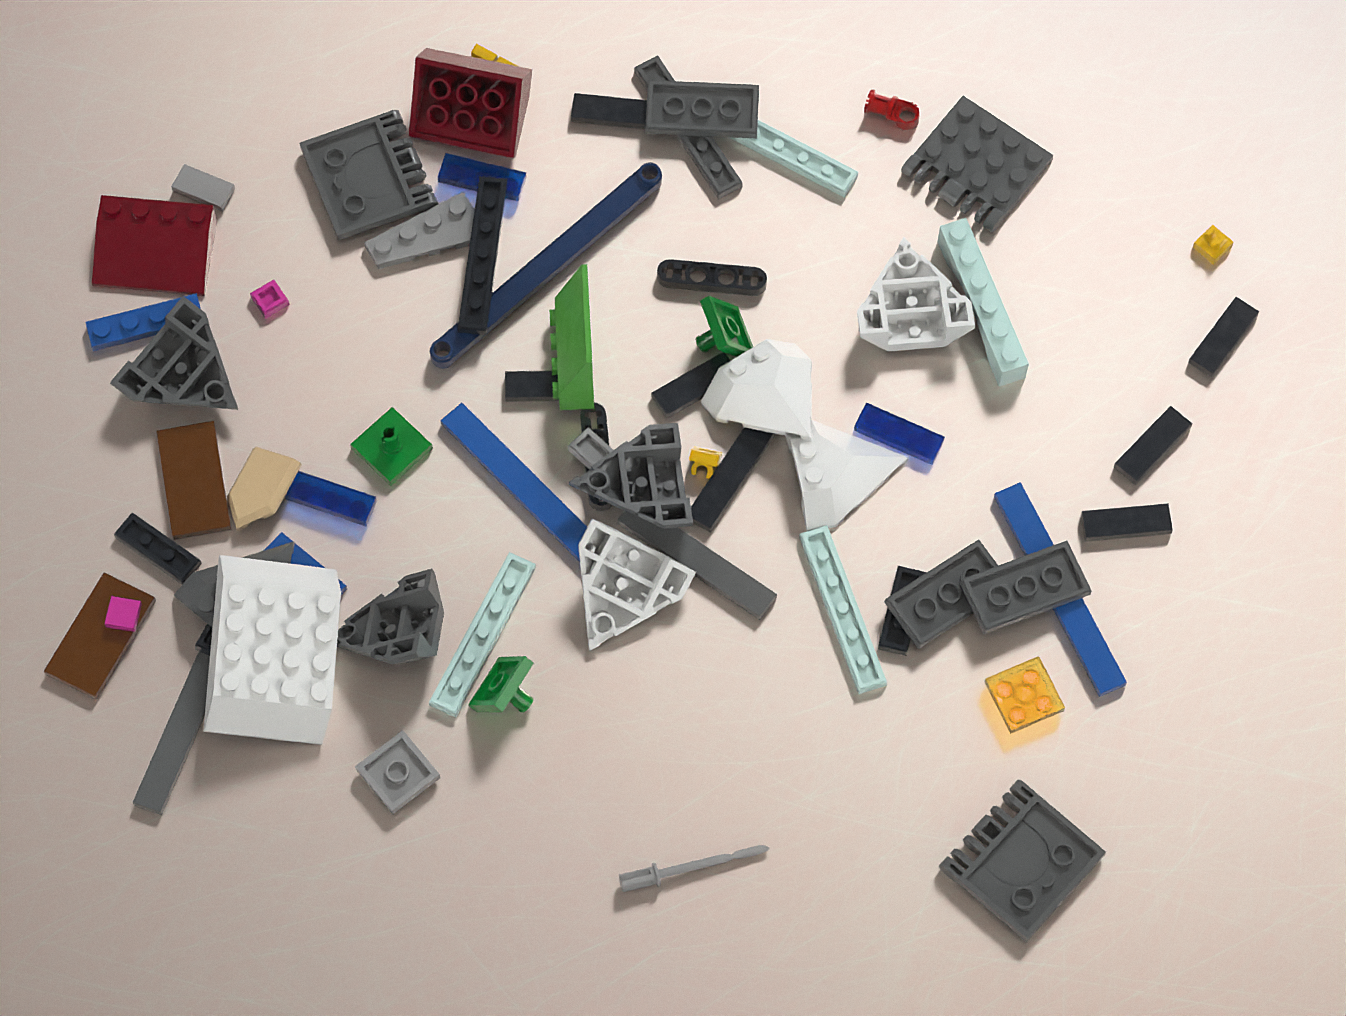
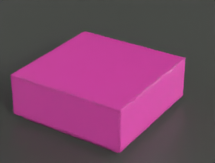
(269, 299)
(123, 614)

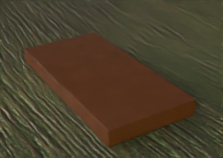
(193, 480)
(89, 647)

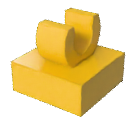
(1213, 244)
(705, 457)

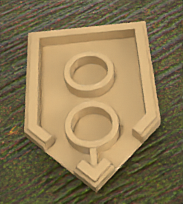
(261, 486)

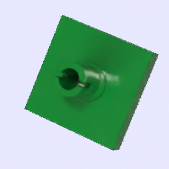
(726, 328)
(391, 446)
(502, 686)

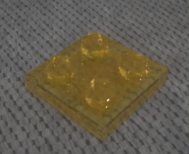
(1024, 694)

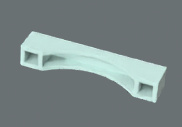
(997, 332)

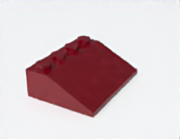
(469, 102)
(153, 245)

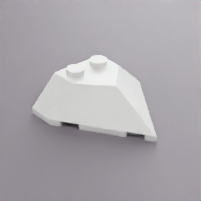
(913, 306)
(765, 390)
(837, 472)
(624, 581)

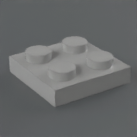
(397, 772)

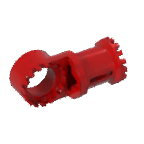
(892, 109)

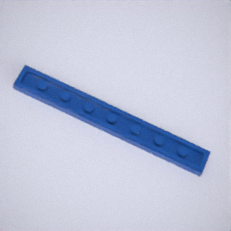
(515, 477)
(1073, 616)

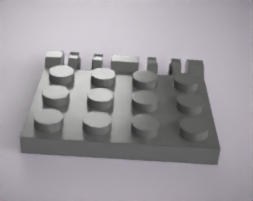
(978, 159)
(366, 176)
(1026, 864)

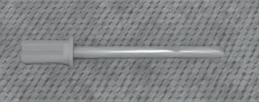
(652, 876)

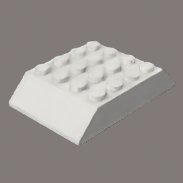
(272, 650)

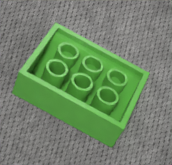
(573, 344)

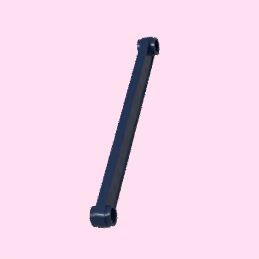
(553, 259)

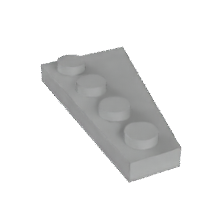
(427, 233)

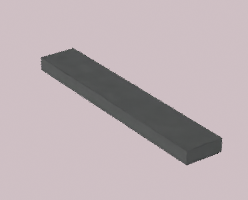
(701, 149)
(707, 564)
(175, 740)

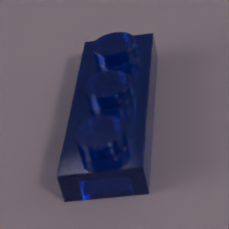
(465, 174)
(899, 433)
(331, 498)

